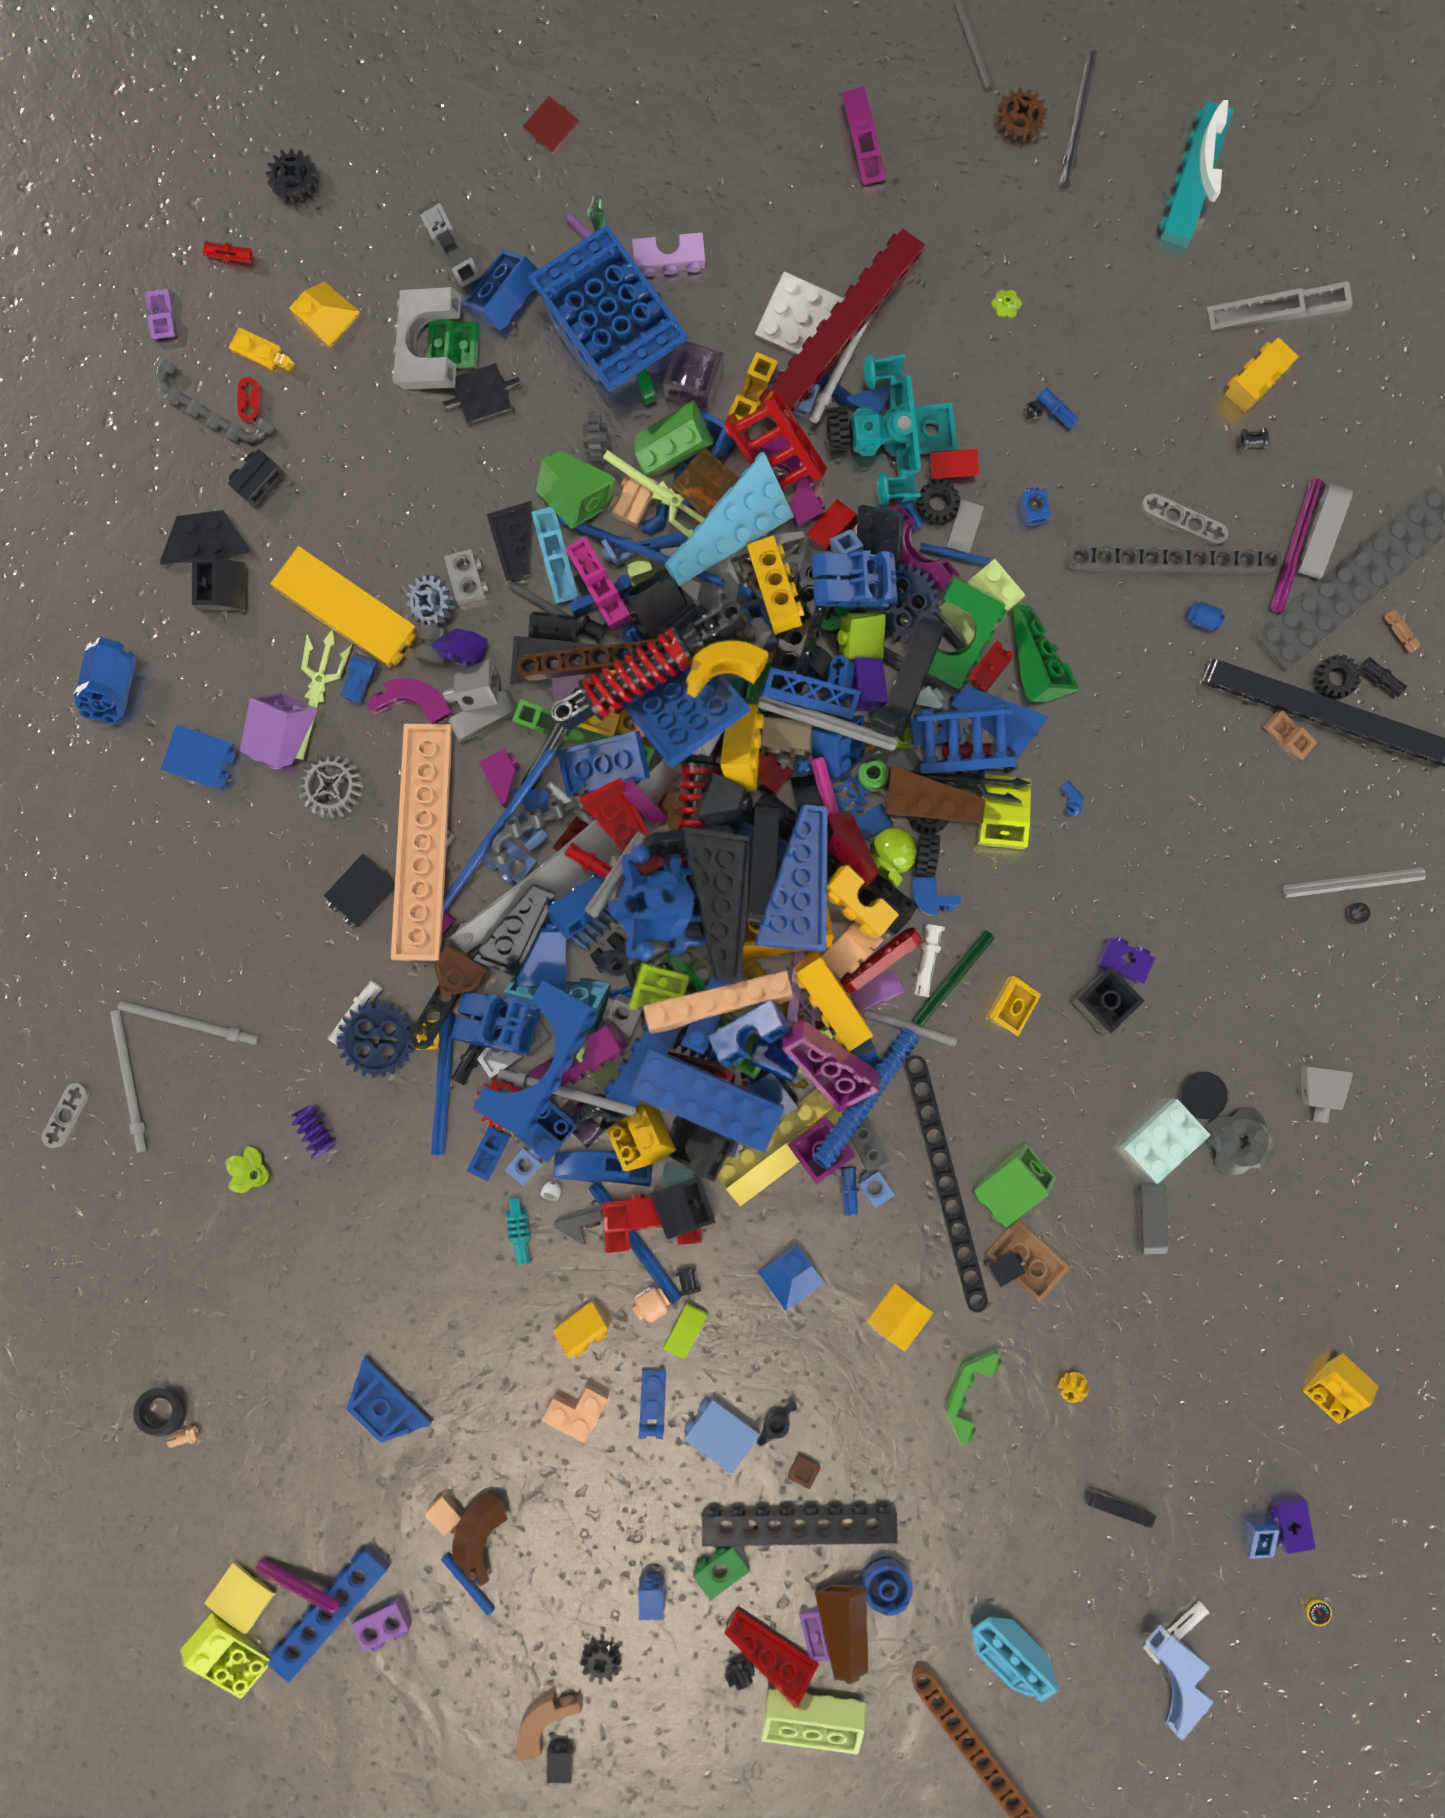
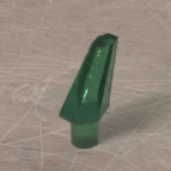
(595, 213)

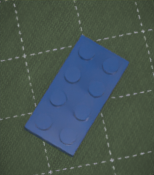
(603, 761)

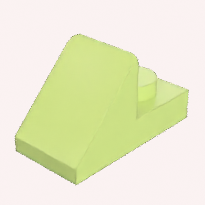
(638, 569)

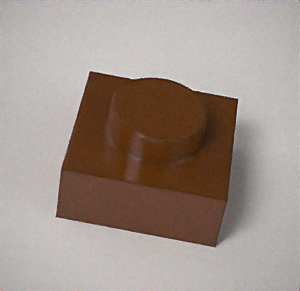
(804, 1472)

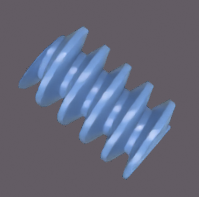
(594, 928)

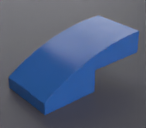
(488, 1154)

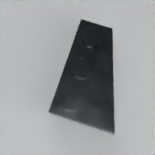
(513, 539)

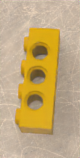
(781, 616)

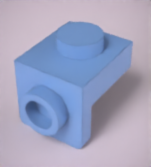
(616, 553)

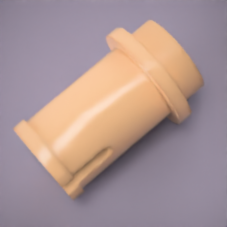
(188, 1434)

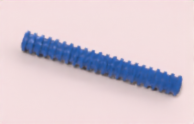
(856, 1112)

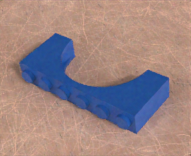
(569, 1021)

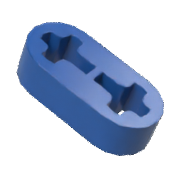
(843, 677)

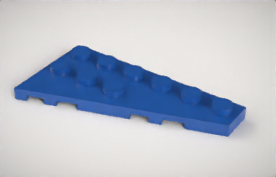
(799, 897)

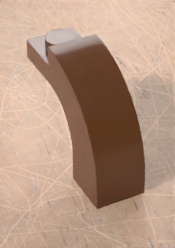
(471, 1533)

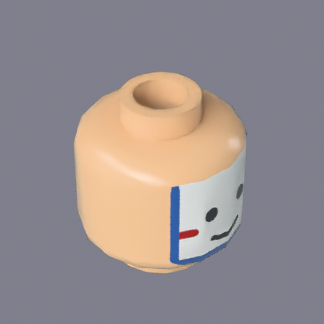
(650, 1304)

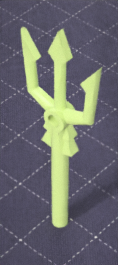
(660, 492)
(317, 686)

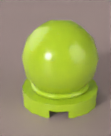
(894, 854)

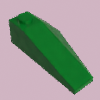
(1040, 667)

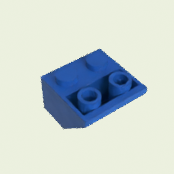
(837, 749)
(552, 1132)

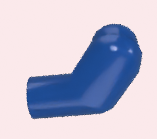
(1075, 799)

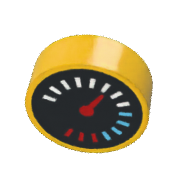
(1318, 1612)

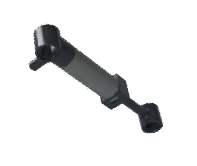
(626, 965)

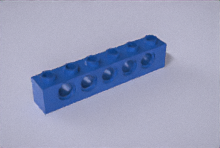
(289, 1664)

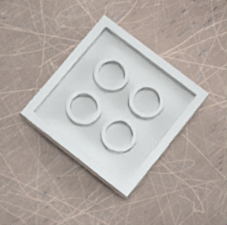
(794, 313)

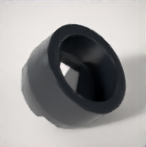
(1030, 413)

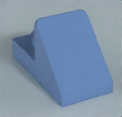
(533, 837)

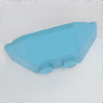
(1015, 1657)

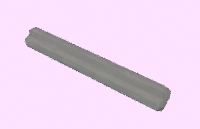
(612, 880)

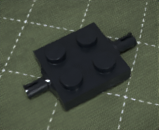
(482, 393)

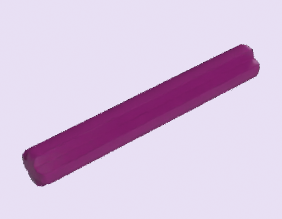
(297, 1586)

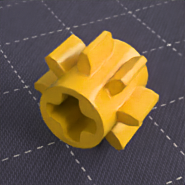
(1074, 1387)

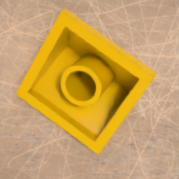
(1013, 1005)
(899, 1317)

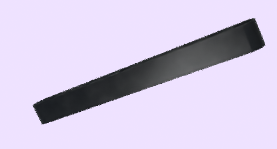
(1325, 711)
(953, 1192)

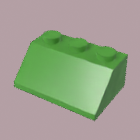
(672, 440)

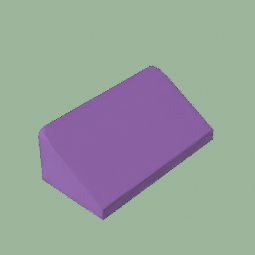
(814, 1635)

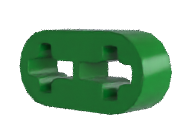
(646, 386)

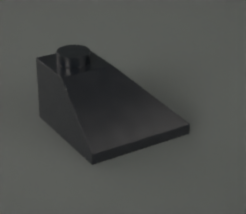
(723, 803)

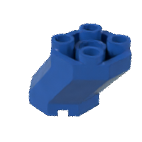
(104, 681)

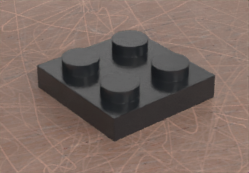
(880, 530)

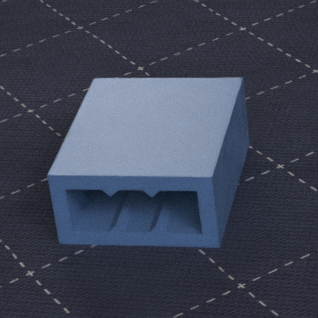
(721, 1434)

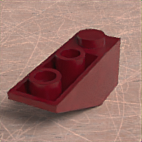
(849, 846)

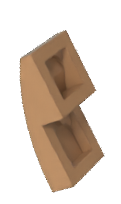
(1290, 735)

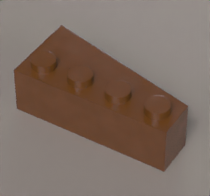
(925, 798)

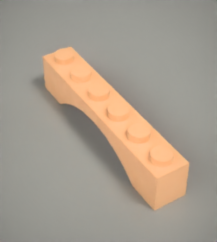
(697, 1006)

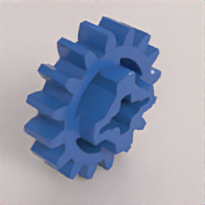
(854, 797)

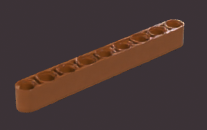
(973, 1751)

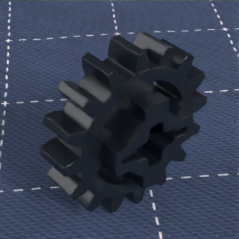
(287, 184)

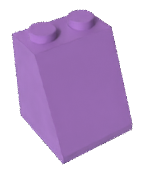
(275, 728)

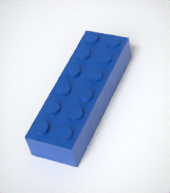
(707, 1099)

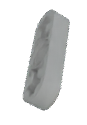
(55, 1118)

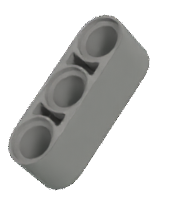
(472, 722)

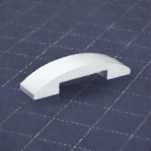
(1212, 177)

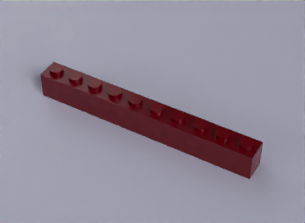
(846, 319)

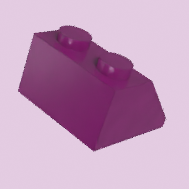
(502, 774)
(807, 1144)

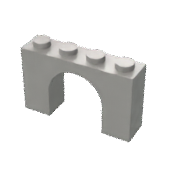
(415, 310)

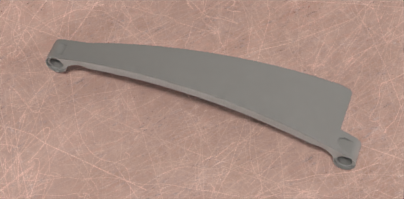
(559, 871)

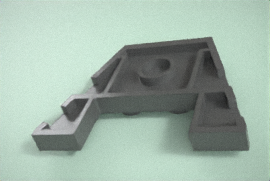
(759, 631)

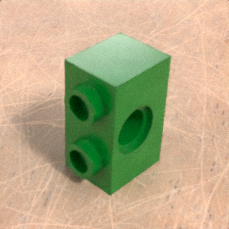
(713, 1583)

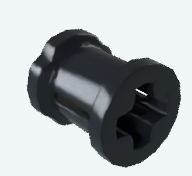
(1254, 439)
(593, 629)
(688, 1281)

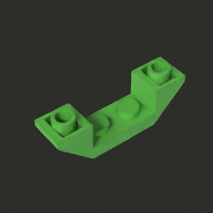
(984, 1364)

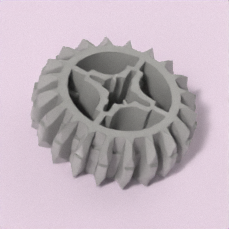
(343, 802)

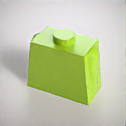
(862, 635)

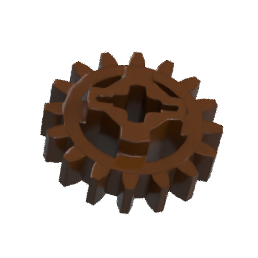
(1024, 104)

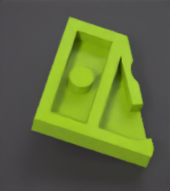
(657, 985)

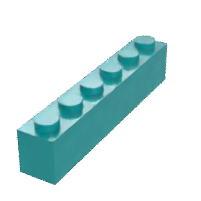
(1190, 192)

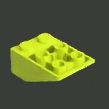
(1005, 822)
(224, 1656)

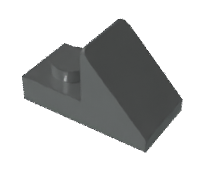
(573, 1225)

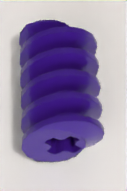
(313, 1130)

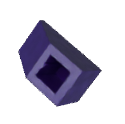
(461, 645)

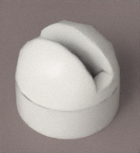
(550, 1191)

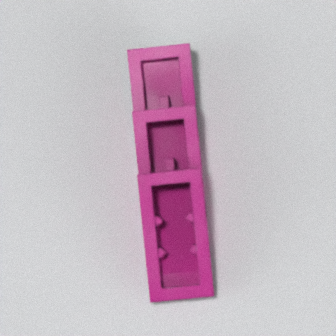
(598, 583)

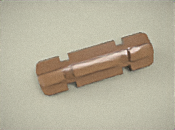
(1402, 631)

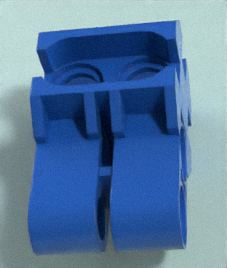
(854, 580)
(496, 1023)

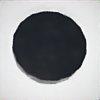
(1203, 1095)

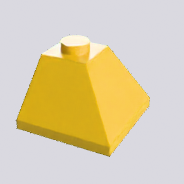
(323, 312)

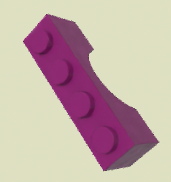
(804, 504)
(940, 569)
(601, 1045)

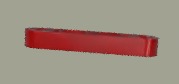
(881, 960)

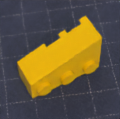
(1260, 374)
(741, 749)

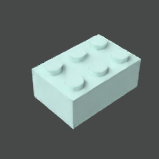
(1164, 1141)

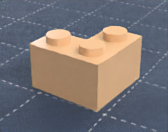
(850, 948)
(576, 1419)

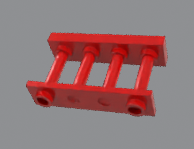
(786, 426)

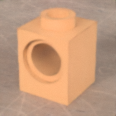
(444, 1514)

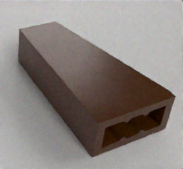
(845, 1629)

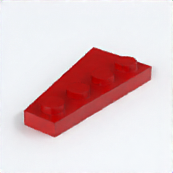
(776, 1659)

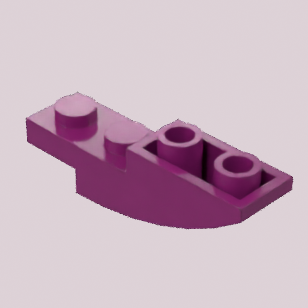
(864, 135)

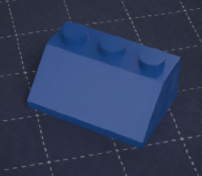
(501, 289)

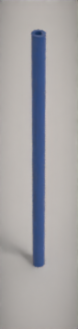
(649, 553)
(497, 828)

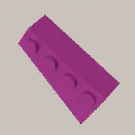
(830, 1066)

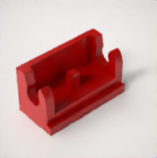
(953, 464)
(833, 522)
(990, 667)

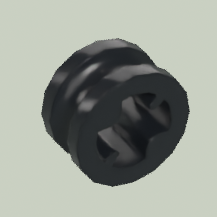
(1355, 906)

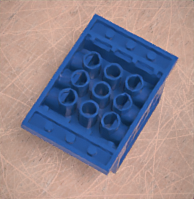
(606, 309)

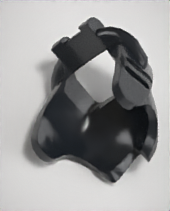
(587, 1111)

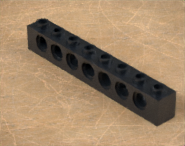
(876, 889)
(811, 1535)

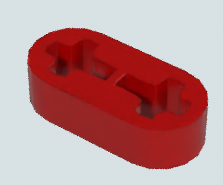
(243, 400)

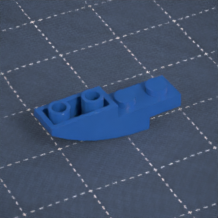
(598, 1167)

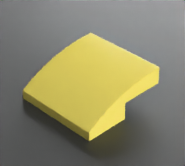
(239, 1598)

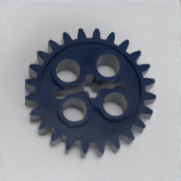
(917, 585)
(377, 1017)

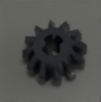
(599, 1671)

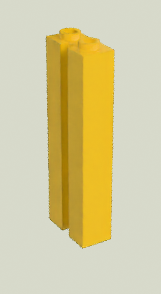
(344, 607)

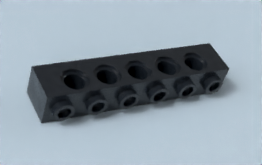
(787, 650)

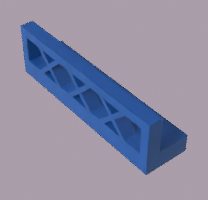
(809, 701)

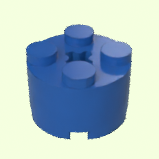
(896, 1575)

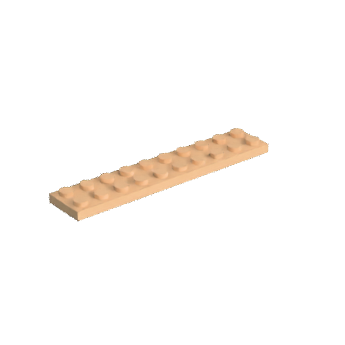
(421, 842)

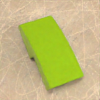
(685, 1331)

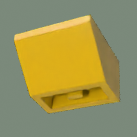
(641, 1139)
(581, 1329)
(1341, 1389)

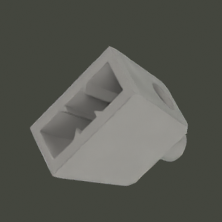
(475, 687)
(1324, 1090)

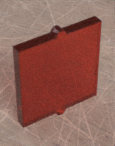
(550, 123)

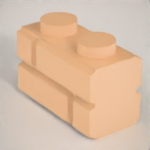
(632, 502)

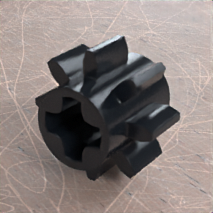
(739, 1674)

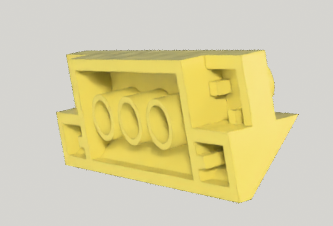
(756, 1169)

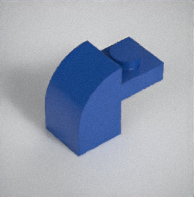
(925, 896)

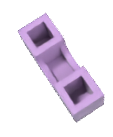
(688, 257)

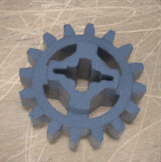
(429, 600)

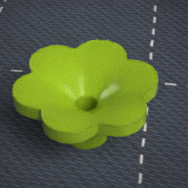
(1006, 308)

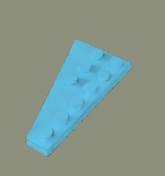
(739, 518)

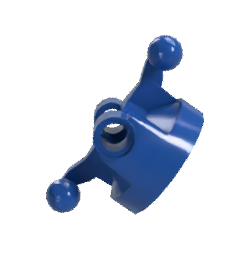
(650, 906)

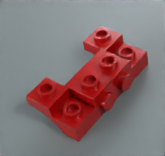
(634, 1215)

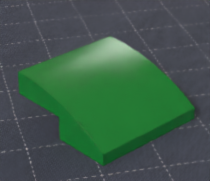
(455, 341)
(676, 964)

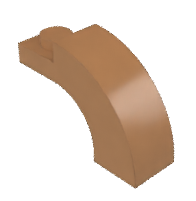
(537, 1718)

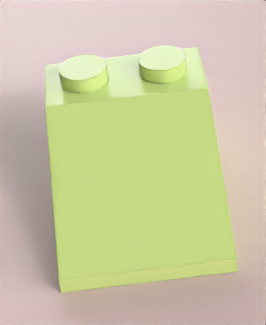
(992, 580)

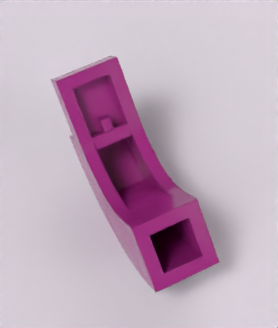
(414, 691)

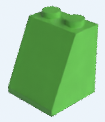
(573, 487)
(1015, 1185)

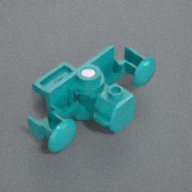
(900, 429)

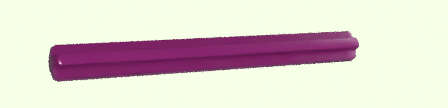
(1297, 545)

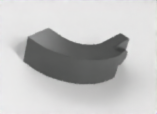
(448, 244)

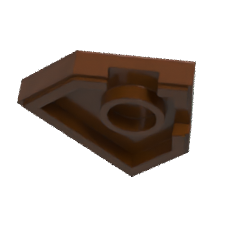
(457, 972)

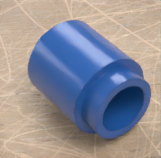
(1206, 615)

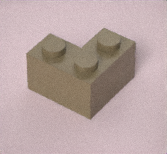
(787, 736)

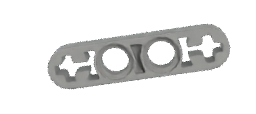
(1185, 516)

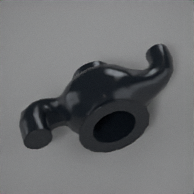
(777, 1424)

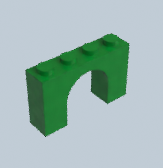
(986, 611)

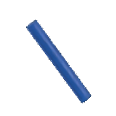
(954, 554)
(467, 1584)

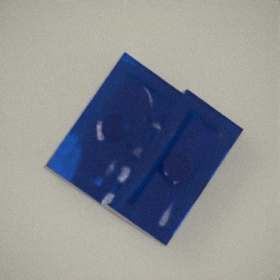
(773, 1059)

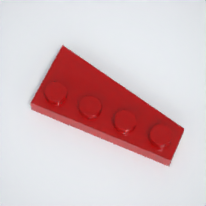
(618, 818)

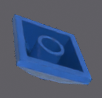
(791, 1277)

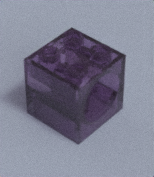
(693, 374)

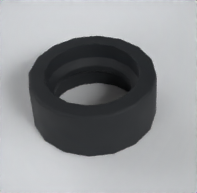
(143, 1402)

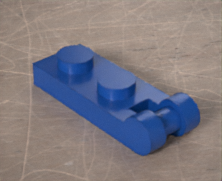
(585, 604)
(652, 1402)

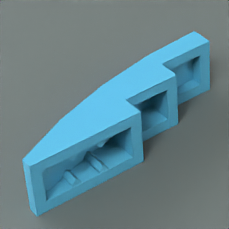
(554, 555)

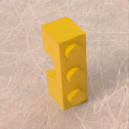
(757, 380)
(843, 890)

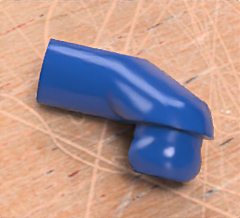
(657, 522)

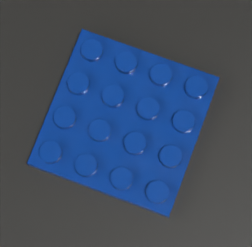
(681, 723)

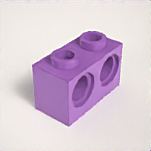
(379, 1620)

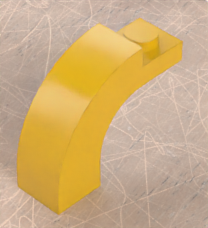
(725, 657)

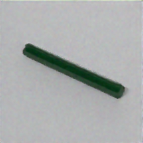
(953, 978)

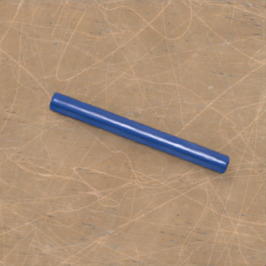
(442, 1087)
(642, 1251)

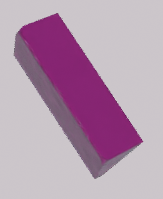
(643, 802)

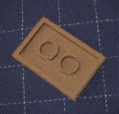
(1042, 1265)

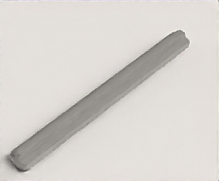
(828, 722)
(1354, 882)

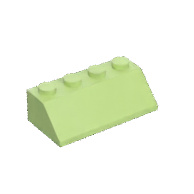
(815, 1723)

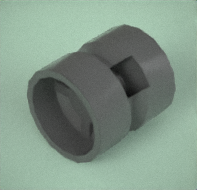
(423, 651)

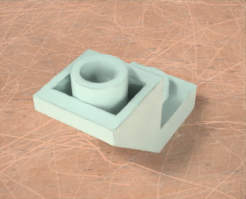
(930, 697)

